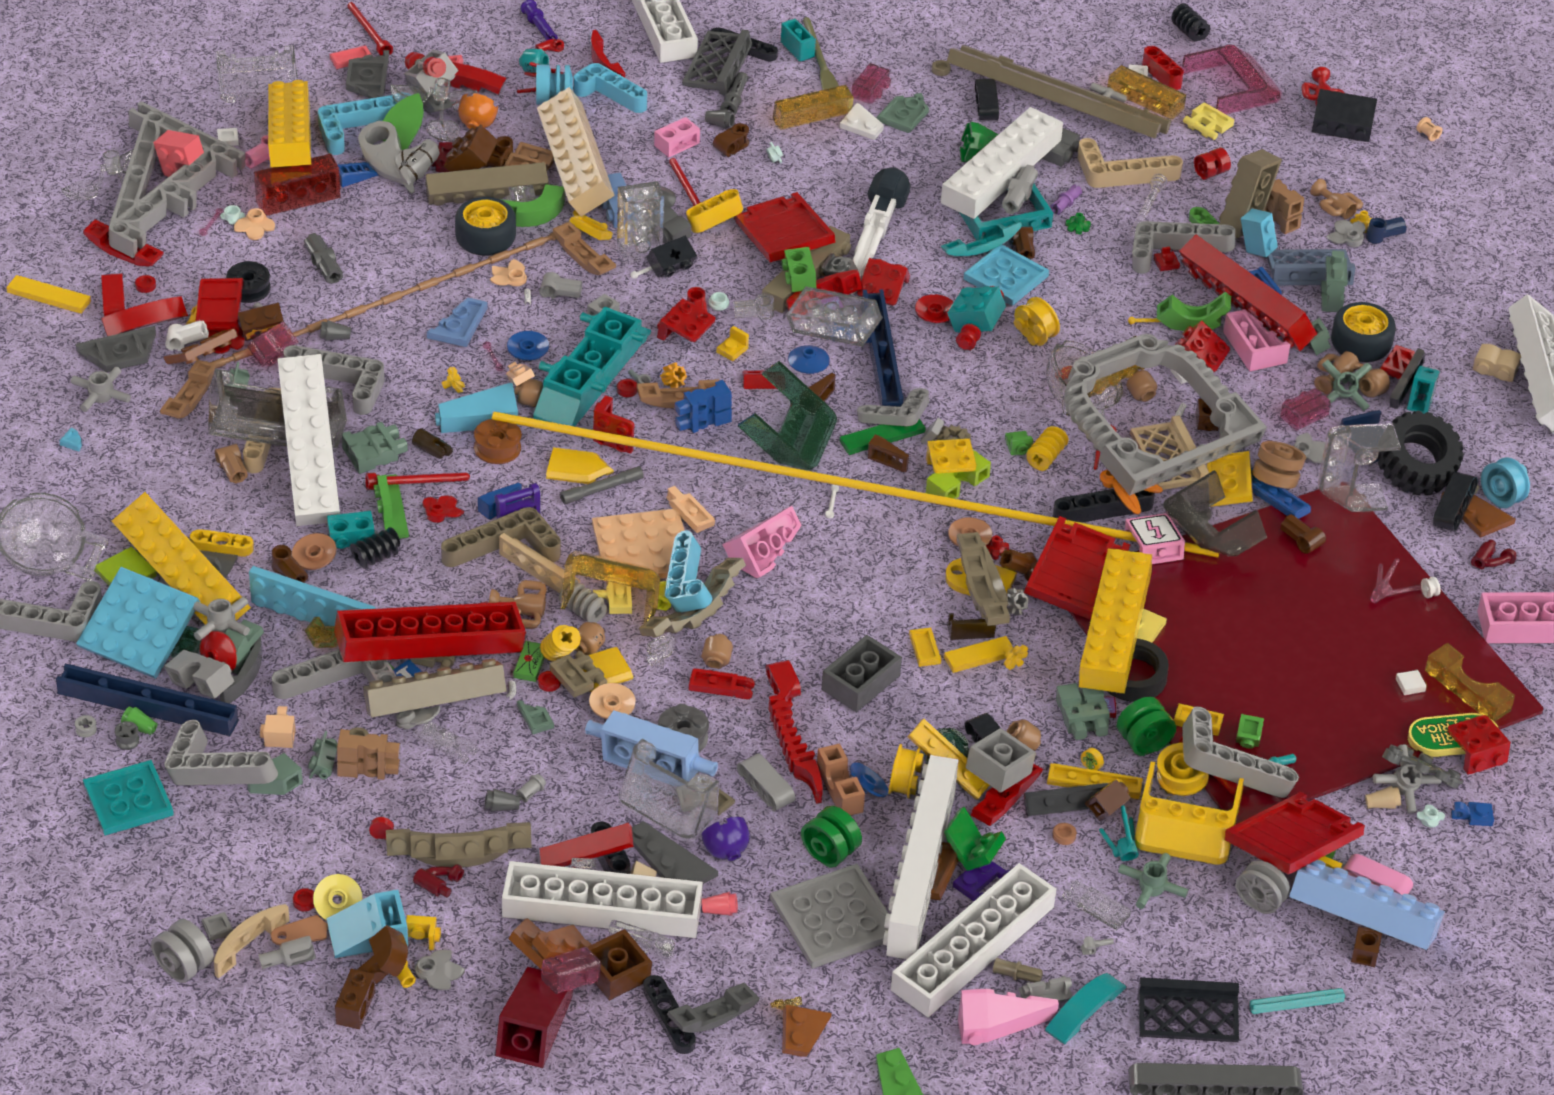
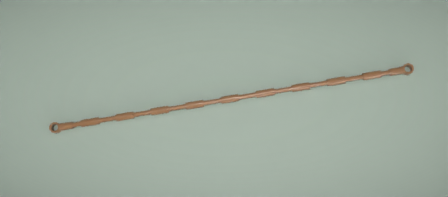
(398, 295)

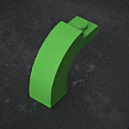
(541, 209)
(1180, 316)

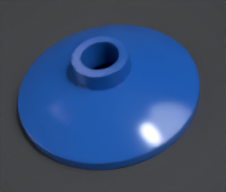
(528, 345)
(808, 359)
(869, 780)

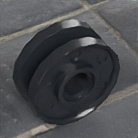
(255, 280)

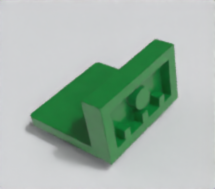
(970, 846)

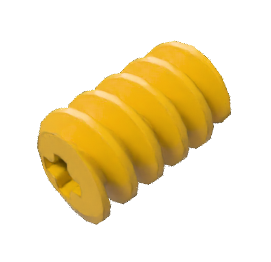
(1047, 448)
(560, 642)

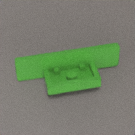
(391, 506)

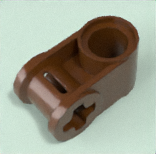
(732, 139)
(500, 152)

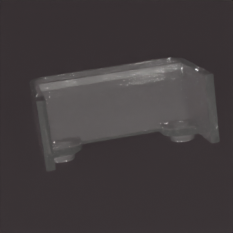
(1343, 453)

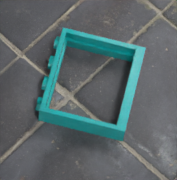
(1027, 219)

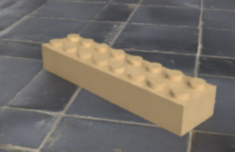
(575, 152)

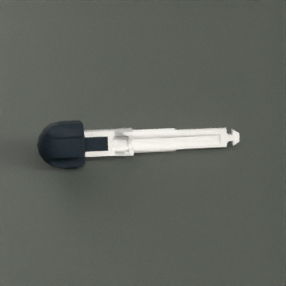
(887, 191)

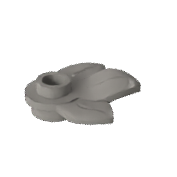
(1347, 233)
(1312, 449)
(410, 718)
(440, 970)

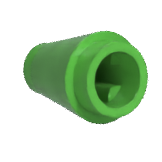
(143, 722)

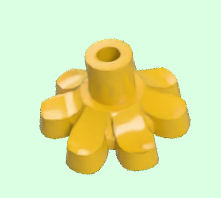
(1362, 217)
(453, 379)
(1014, 656)

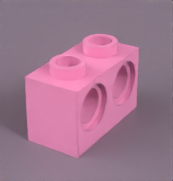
(677, 137)

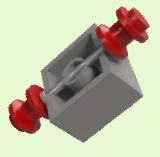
(425, 69)

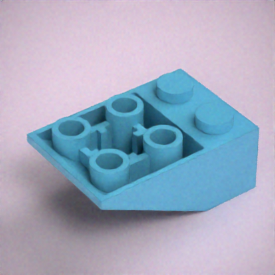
(361, 921)

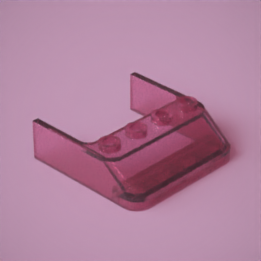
(1261, 87)

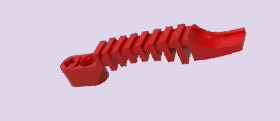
(801, 763)

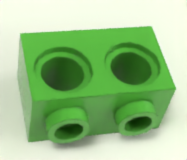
(799, 269)

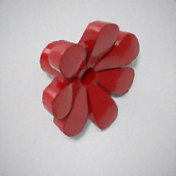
(997, 546)

